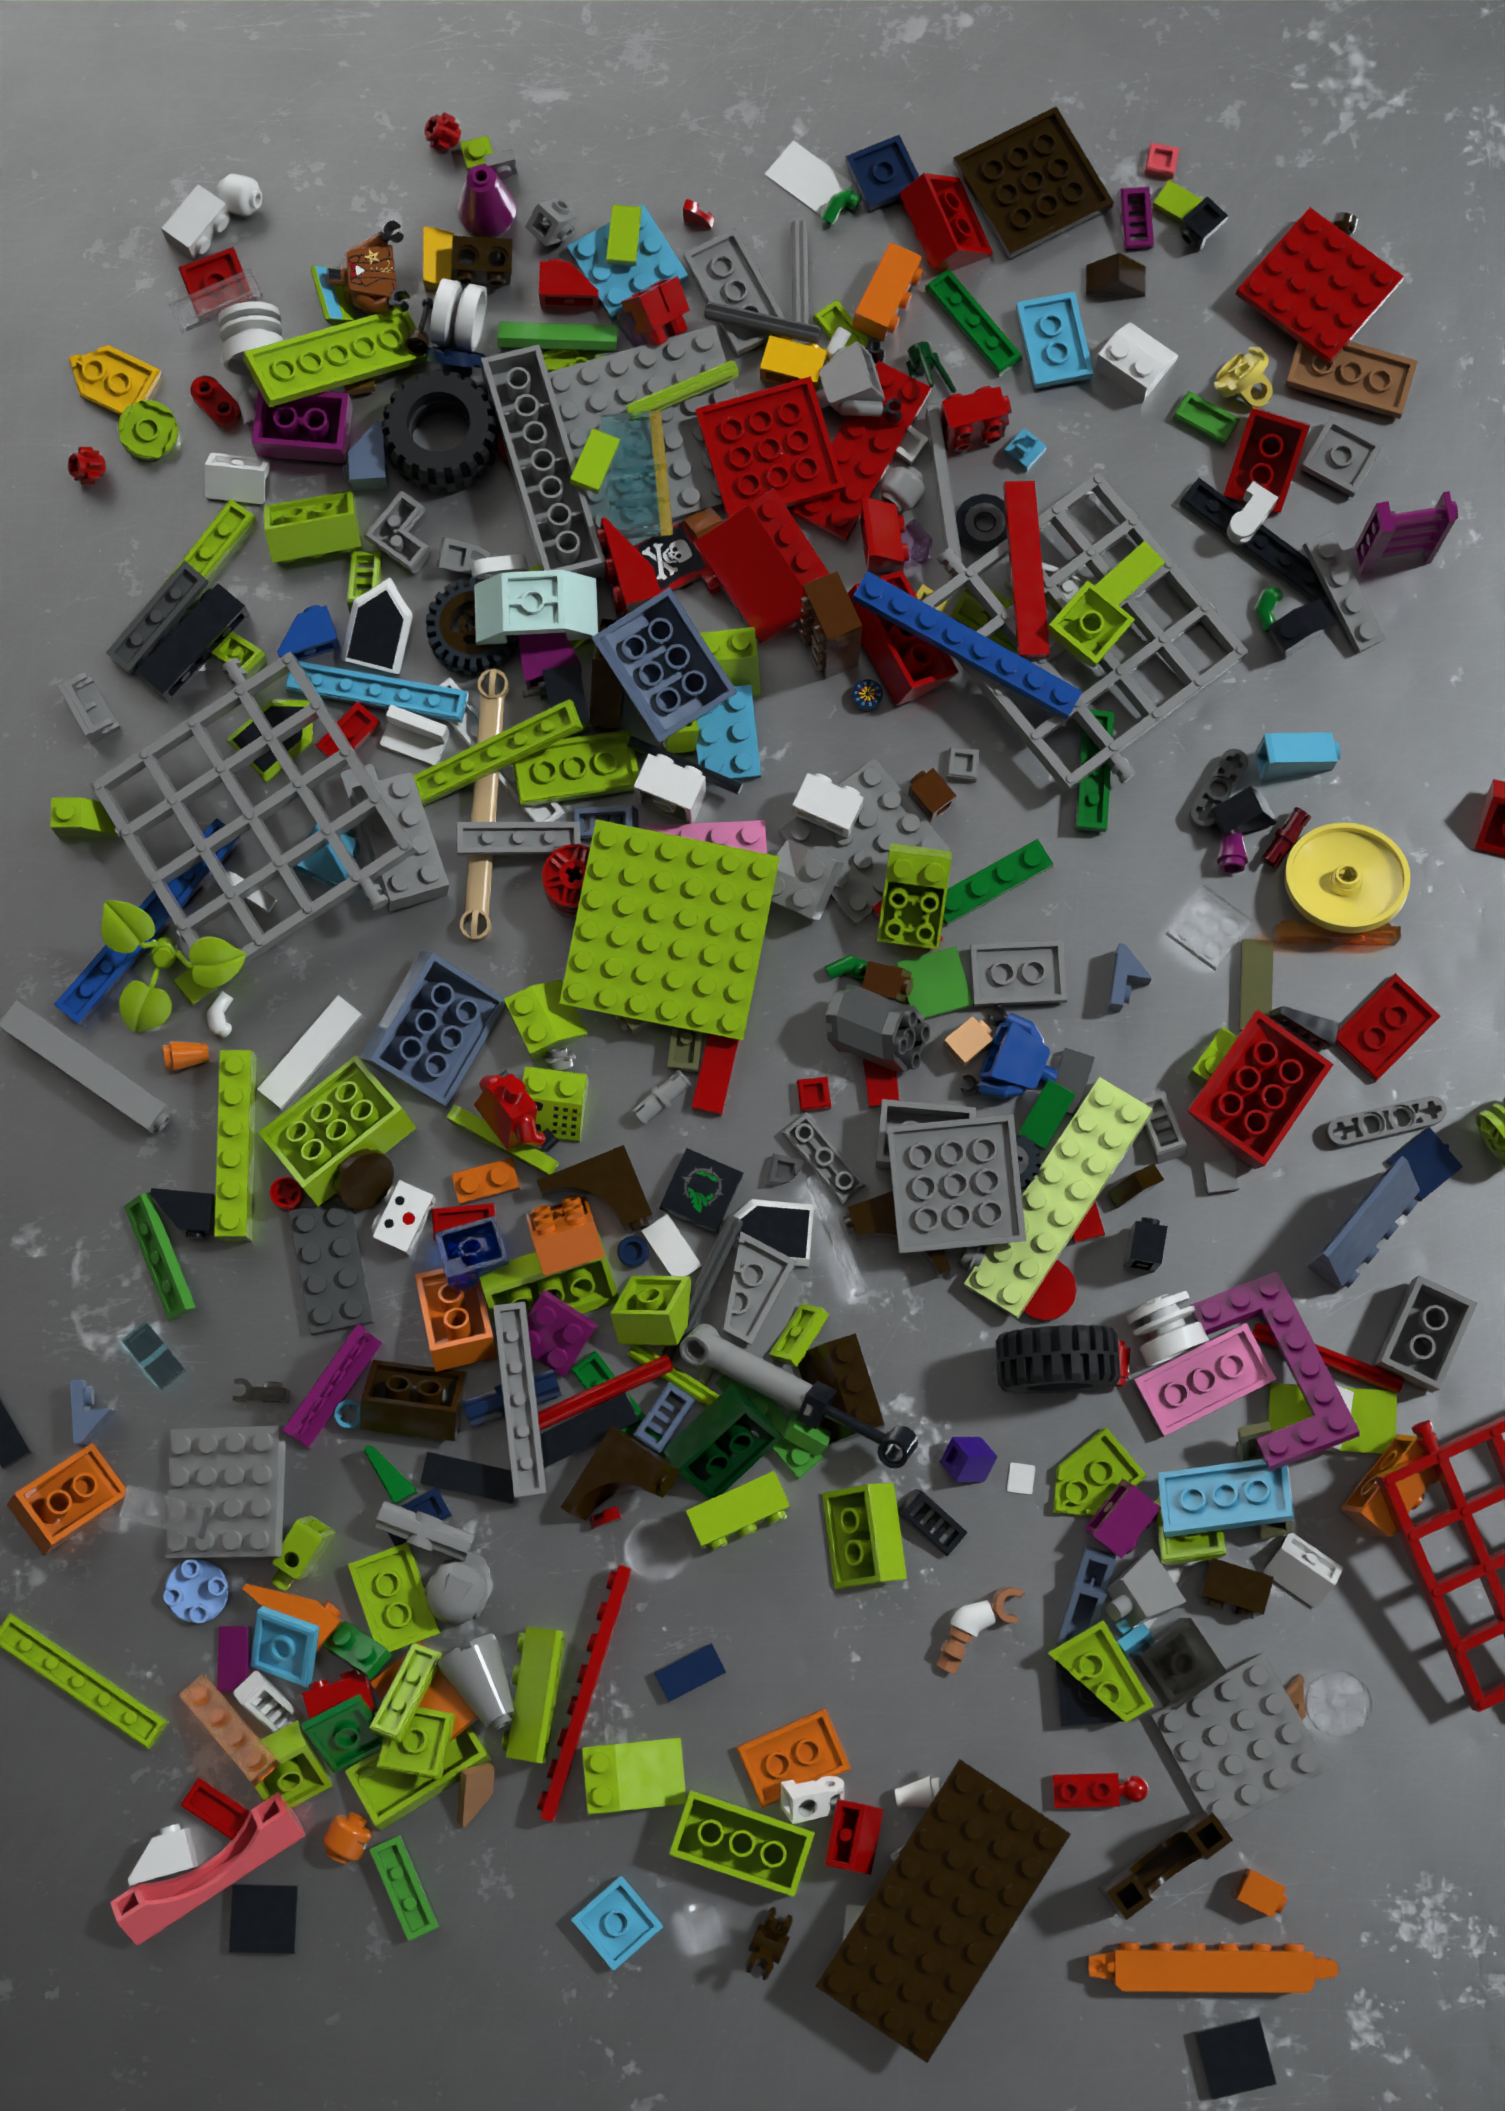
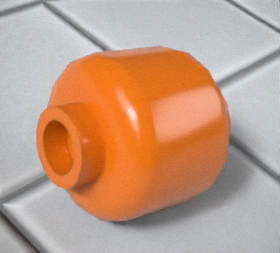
(347, 1838)

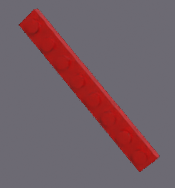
(580, 1705)

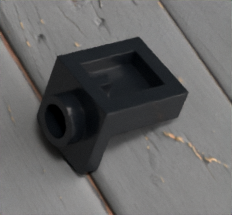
(1202, 223)

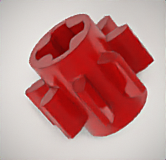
(442, 132)
(86, 465)

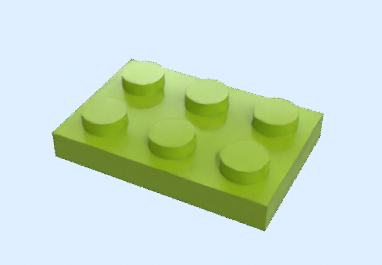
(394, 1598)

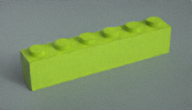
(235, 1146)

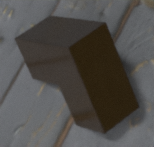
(1135, 1185)

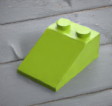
(634, 1775)

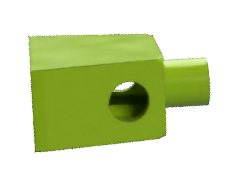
(309, 1541)

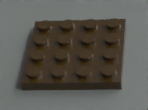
(1033, 182)

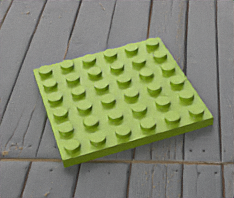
(669, 929)

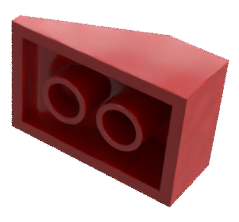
(1267, 455)

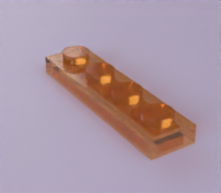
(1294, 933)
(229, 1729)

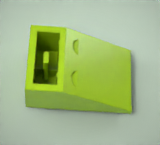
(914, 896)

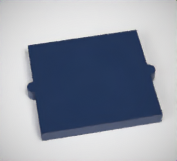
(1429, 1162)

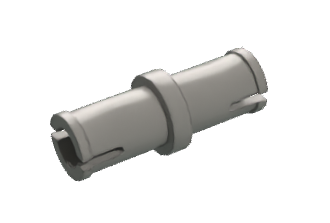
(661, 1097)

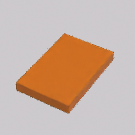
(439, 1696)
(793, 1752)

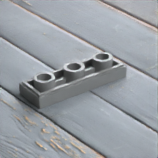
(837, 1172)

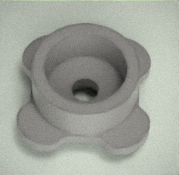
(559, 1059)
(972, 1257)

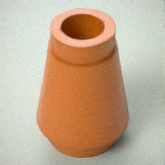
(184, 1054)

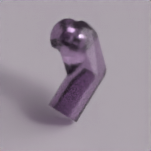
(922, 541)

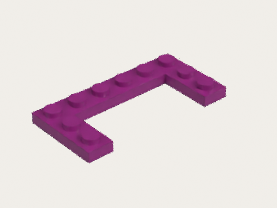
(1331, 1417)

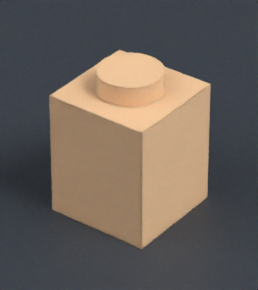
(968, 1041)

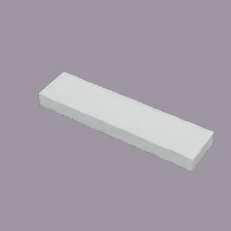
(310, 1052)

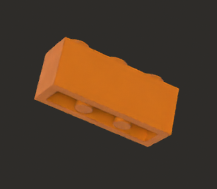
(888, 292)

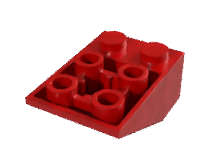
(626, 570)

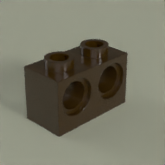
(481, 252)

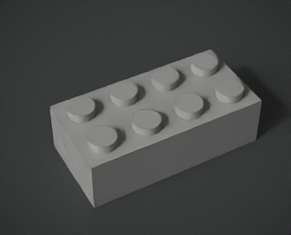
(423, 873)

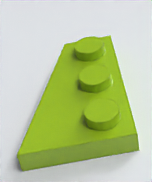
(1104, 1669)

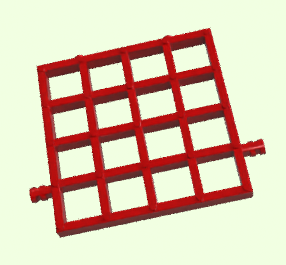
(1460, 1512)

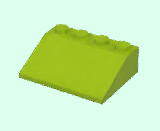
(333, 1122)

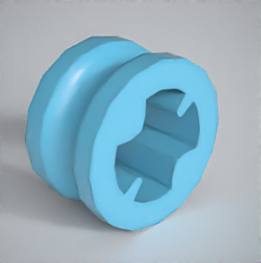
(339, 1415)

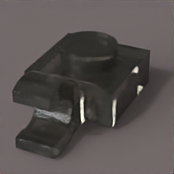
(270, 1392)

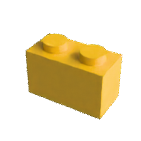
(791, 361)

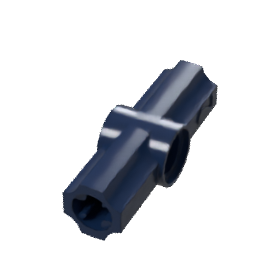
(490, 1405)

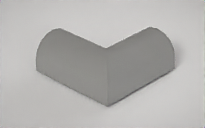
(392, 534)

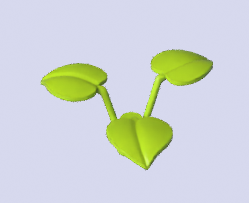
(148, 1007)

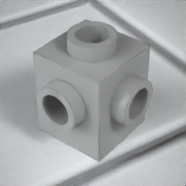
(552, 221)

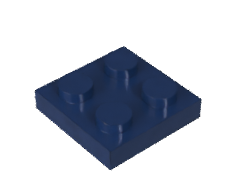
(882, 171)

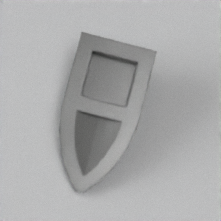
(458, 555)

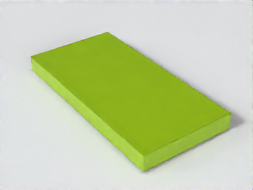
(577, 769)
(1371, 1409)

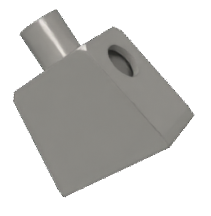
(1143, 1591)

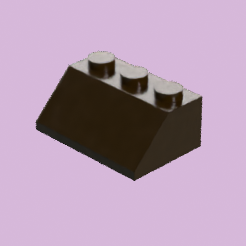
(843, 1369)
(412, 1400)

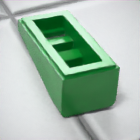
(394, 1482)

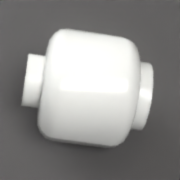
(240, 194)

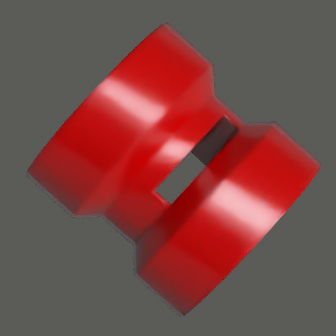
(283, 1190)

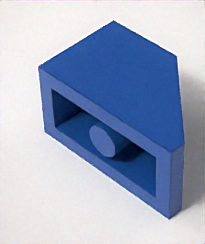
(310, 634)

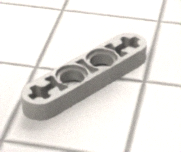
(1385, 1119)

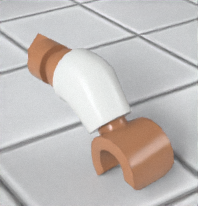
(970, 1621)

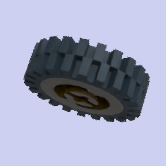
(460, 647)

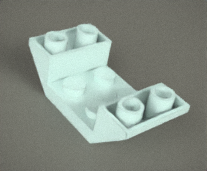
(535, 605)

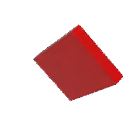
(1385, 1027)

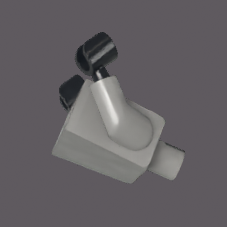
(854, 385)

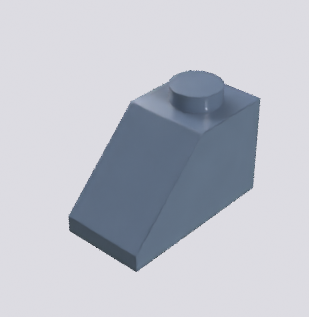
(368, 461)

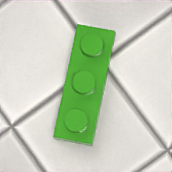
(404, 1888)

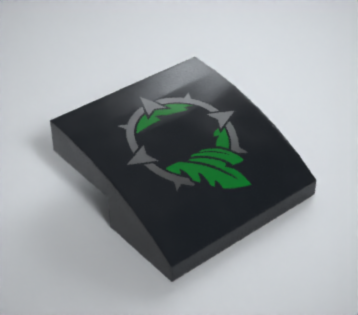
(701, 1190)

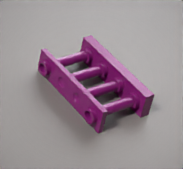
(1404, 533)

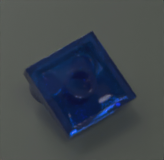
(471, 1252)

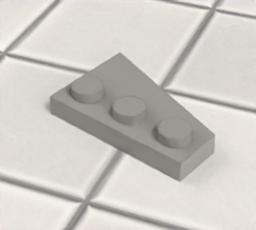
(755, 1286)

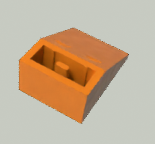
(564, 1234)

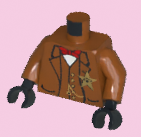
(370, 274)

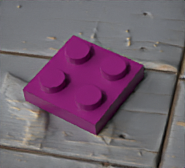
(557, 1333)

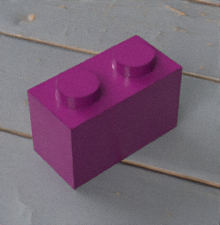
(1122, 1519)

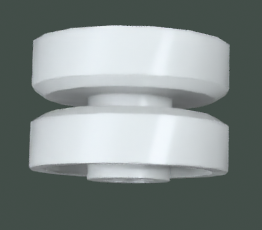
(458, 314)

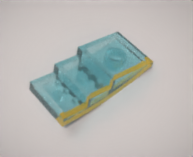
(638, 475)

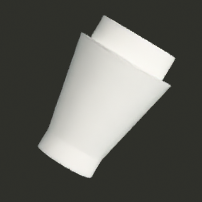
(918, 1793)

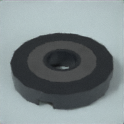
(974, 509)

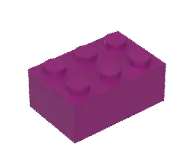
(304, 428)

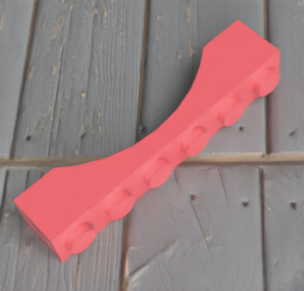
(158, 1904)

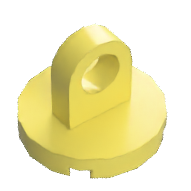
(1242, 374)

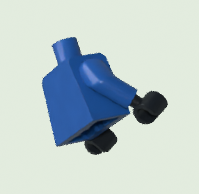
(1014, 1059)

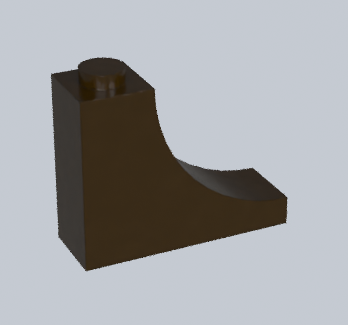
(606, 690)
(610, 1181)
(877, 1220)
(616, 1467)

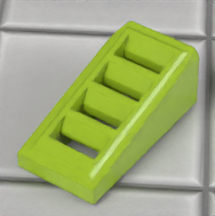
(354, 582)

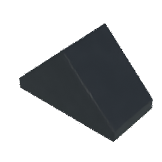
(1243, 813)

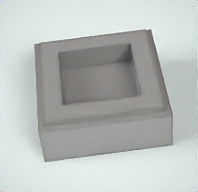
(962, 764)
(1220, 1176)

